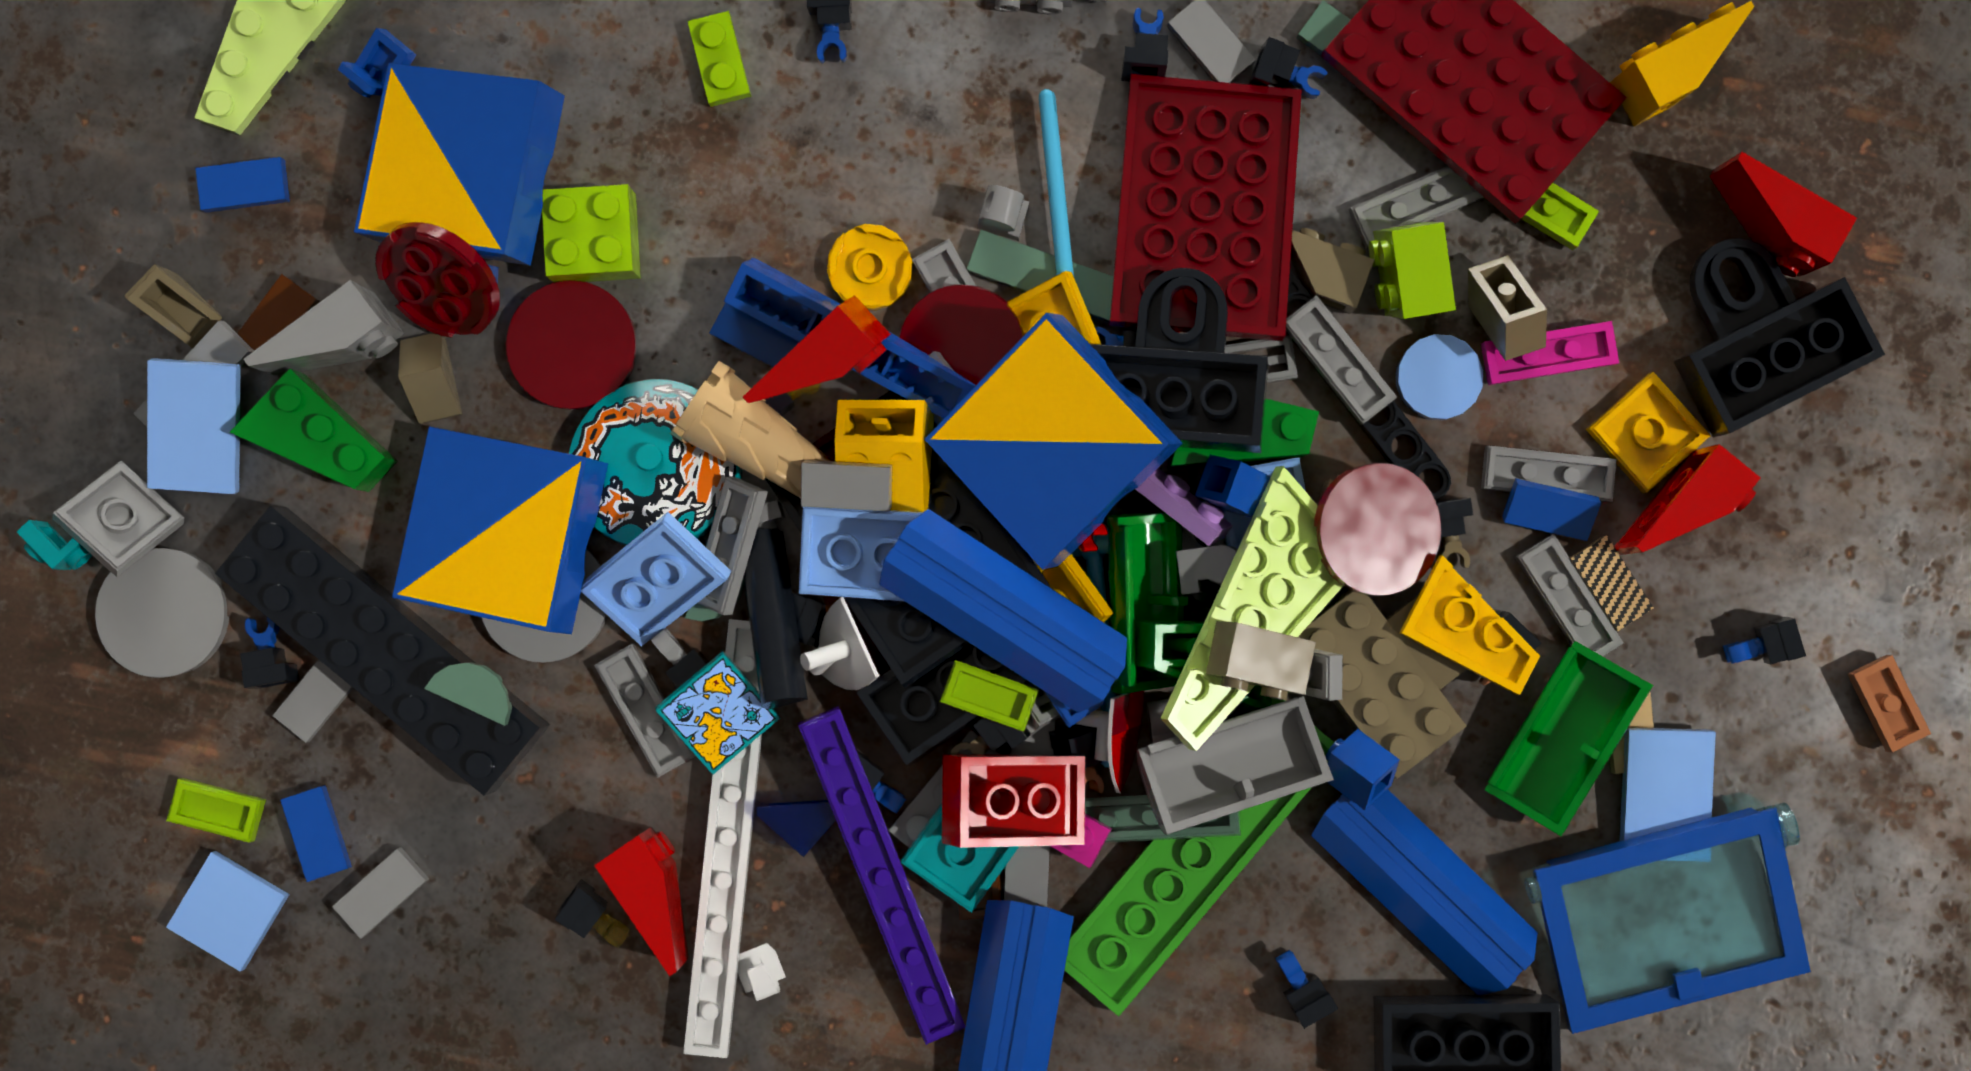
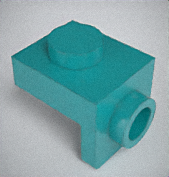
(48, 546)

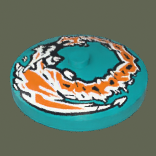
(646, 464)

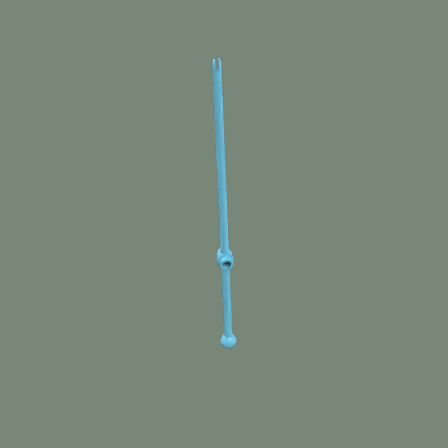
(1063, 263)

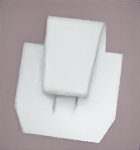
(758, 976)

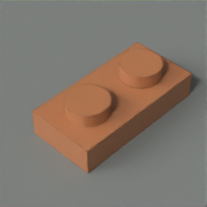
(1889, 703)

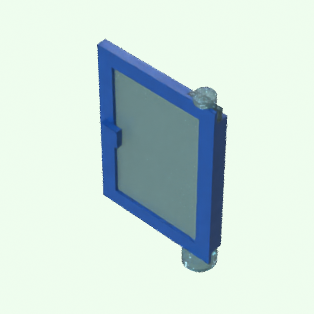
(1672, 916)

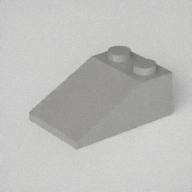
(336, 331)

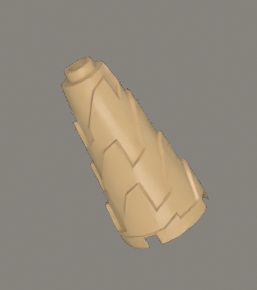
(745, 433)

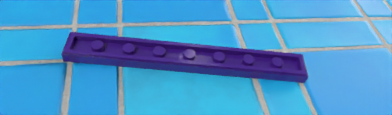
(881, 874)

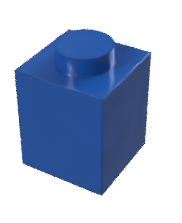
(1232, 485)
(1361, 768)

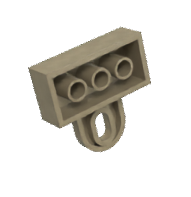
(1387, 678)

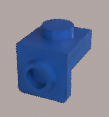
(370, 69)

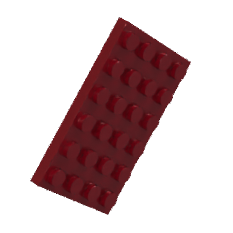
(1478, 90)
(1211, 193)

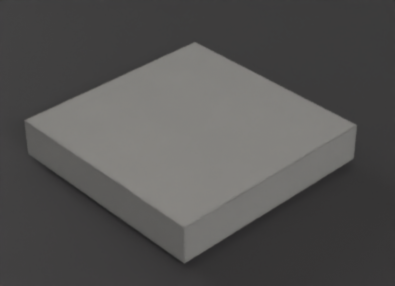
(118, 518)

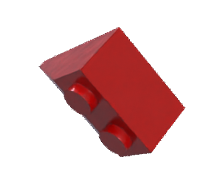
(1782, 215)
(840, 342)
(1700, 491)
(1013, 800)
(648, 890)

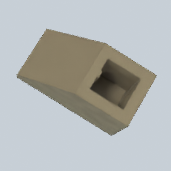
(1329, 270)

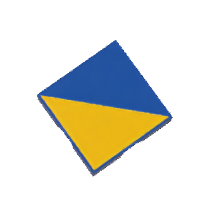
(461, 157)
(1052, 440)
(500, 530)

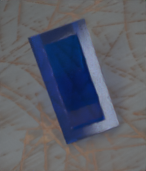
(798, 822)

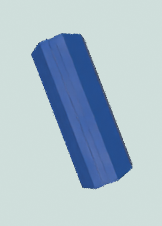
(1004, 611)
(1429, 891)
(1016, 988)

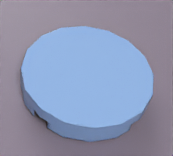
(1439, 377)

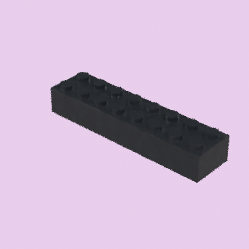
(373, 645)

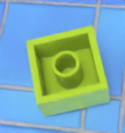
(591, 233)
(1412, 270)

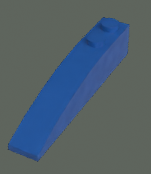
(799, 309)

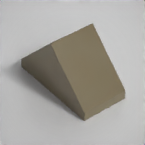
(173, 304)
(428, 378)

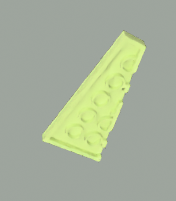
(256, 53)
(1270, 585)

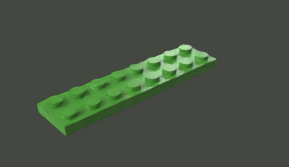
(1163, 900)

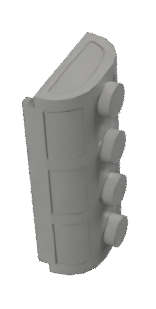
(1236, 768)

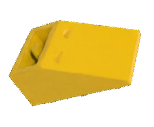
(1670, 71)
(891, 435)

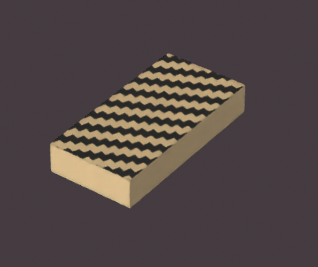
(1611, 583)

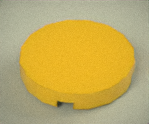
(870, 265)

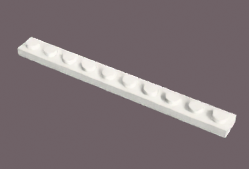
(723, 881)

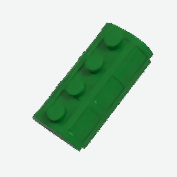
(1143, 585)
(1568, 737)

